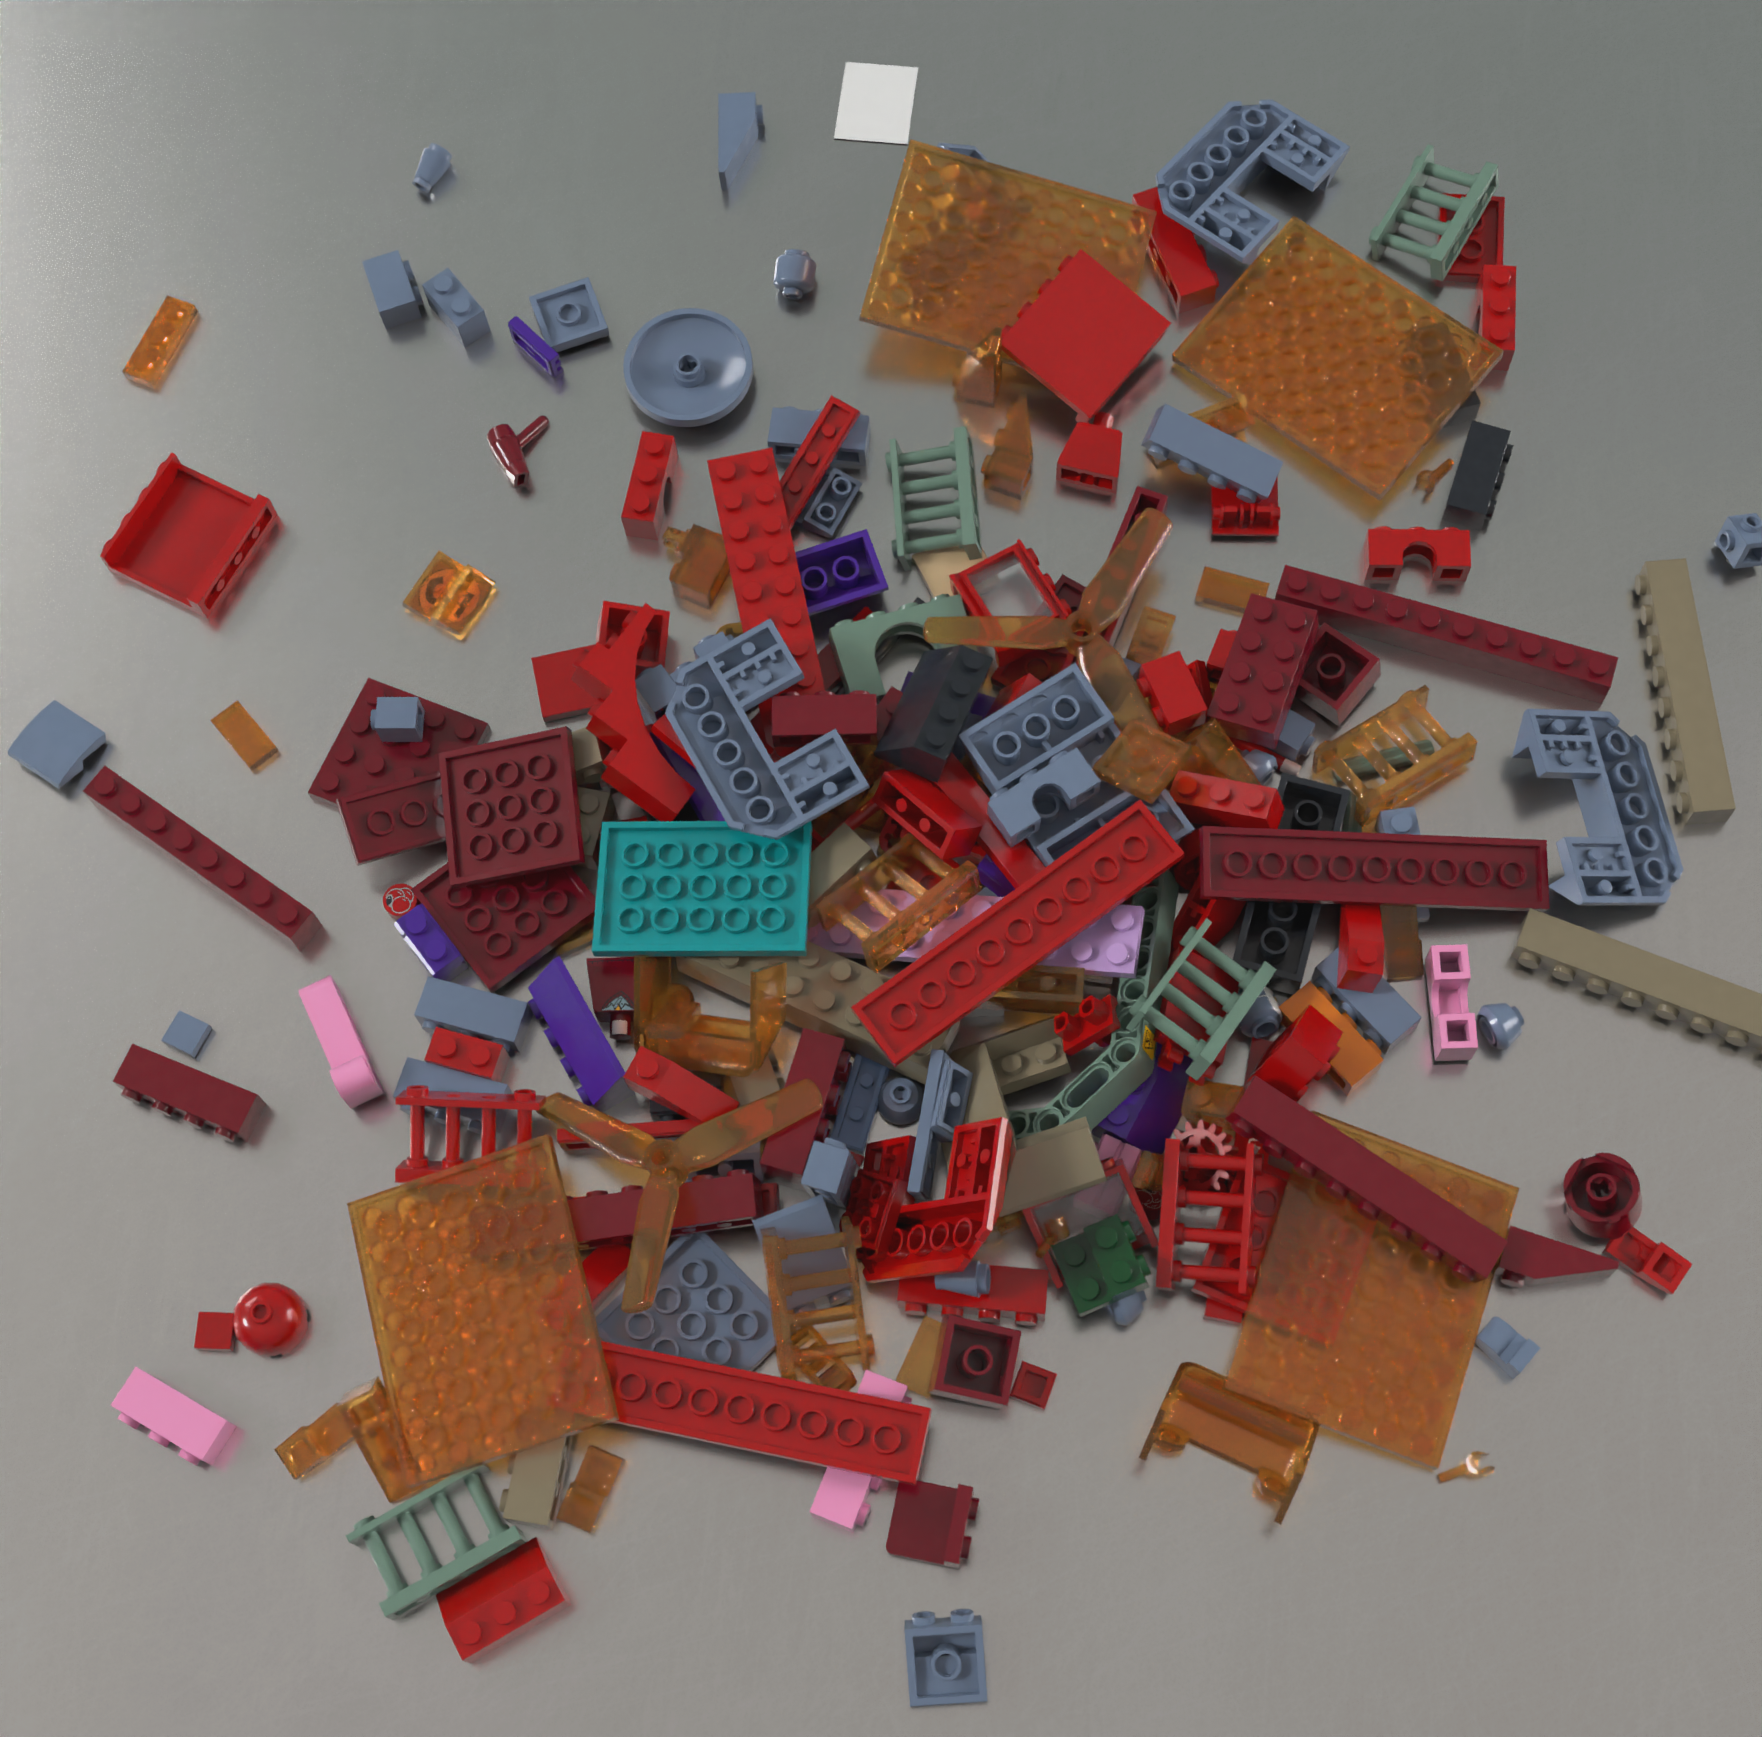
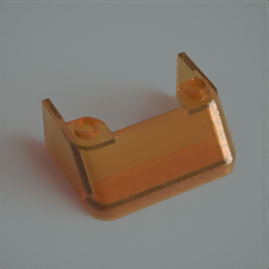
(713, 1042)
(1236, 1430)

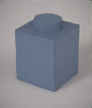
(398, 719)
(1295, 737)

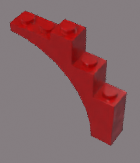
(634, 762)

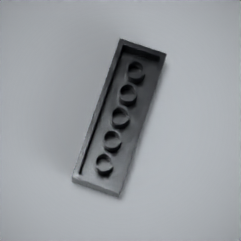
(1285, 930)

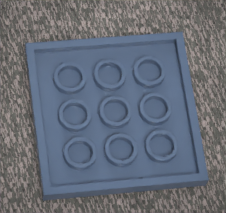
(699, 1312)

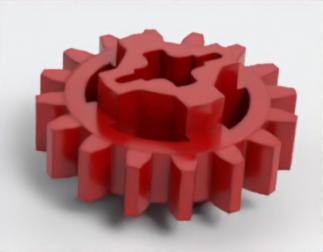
(1199, 1140)

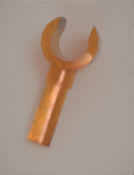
(1433, 475)
(1056, 1231)
(1470, 1466)

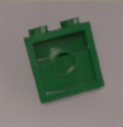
(1102, 1264)

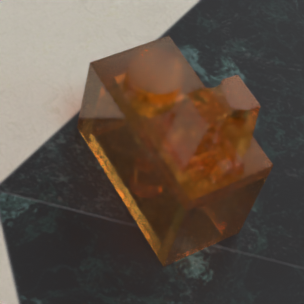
(702, 564)

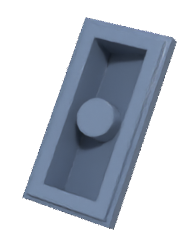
(951, 1100)

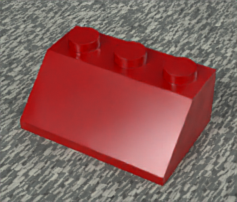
(501, 1601)

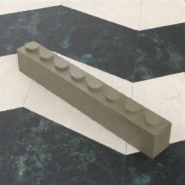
(1685, 692)
(1640, 978)

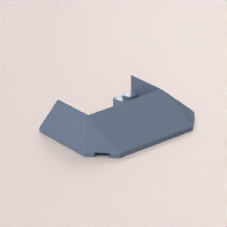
(1226, 155)
(728, 753)
(1629, 839)

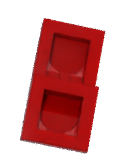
(1649, 1261)

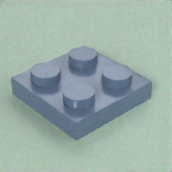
(569, 315)

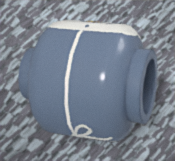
(1263, 1016)

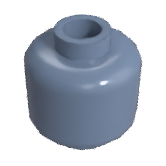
(794, 273)

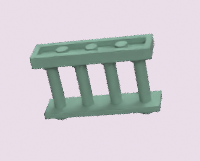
(1453, 232)
(964, 508)
(1216, 1027)
(434, 1577)

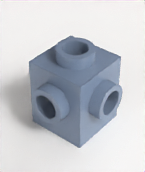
(1741, 540)

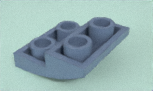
(828, 503)
(56, 744)

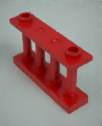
(419, 1096)
(1175, 1233)

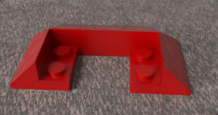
(949, 1231)

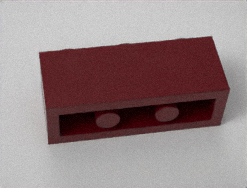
(805, 718)

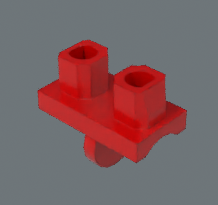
(1091, 1025)

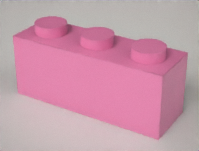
(172, 1418)

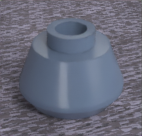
(1261, 764)
(1500, 1024)
(900, 1100)
(1127, 1309)

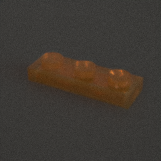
(160, 341)

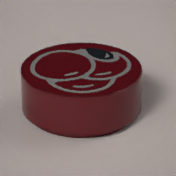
(1151, 1202)

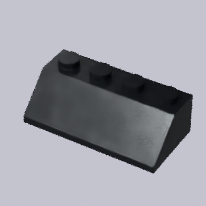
(934, 710)

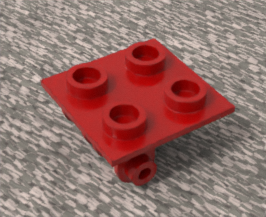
(1241, 518)

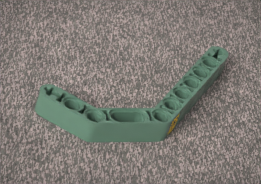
(1130, 1054)

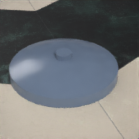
(688, 367)

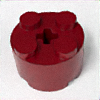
(1585, 1200)

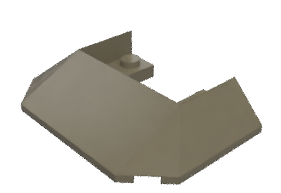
(1045, 1162)

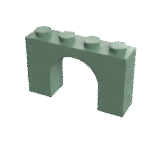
(857, 641)

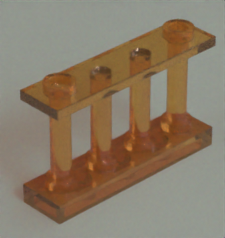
(1398, 785)
(906, 925)
(782, 1285)

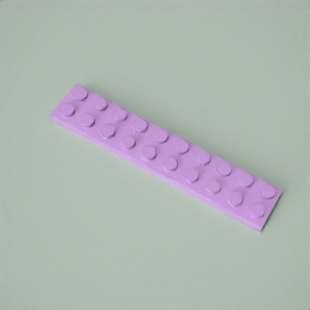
(1104, 948)

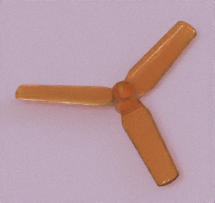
(1099, 607)
(671, 1163)

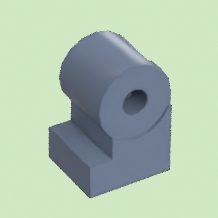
(1506, 1346)

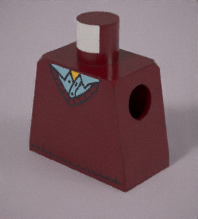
(613, 993)

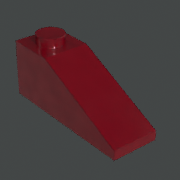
(1542, 1261)

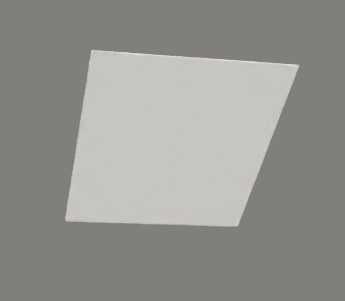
(876, 103)

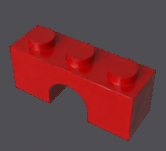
(1498, 309)
(652, 469)
(1444, 550)

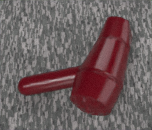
(508, 448)

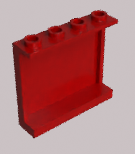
(1083, 334)
(187, 537)

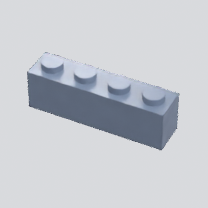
(1211, 454)

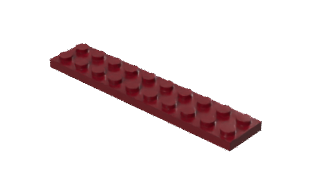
(1373, 869)

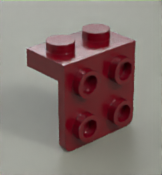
(932, 1523)

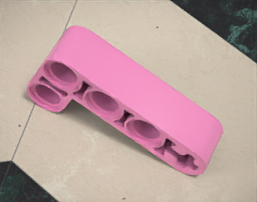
(341, 1043)

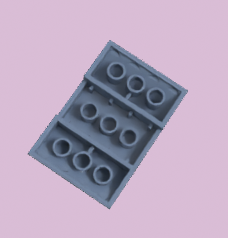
(1035, 728)

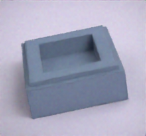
(186, 1034)

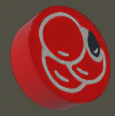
(399, 900)

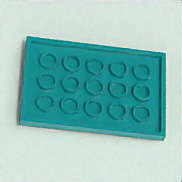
(700, 891)

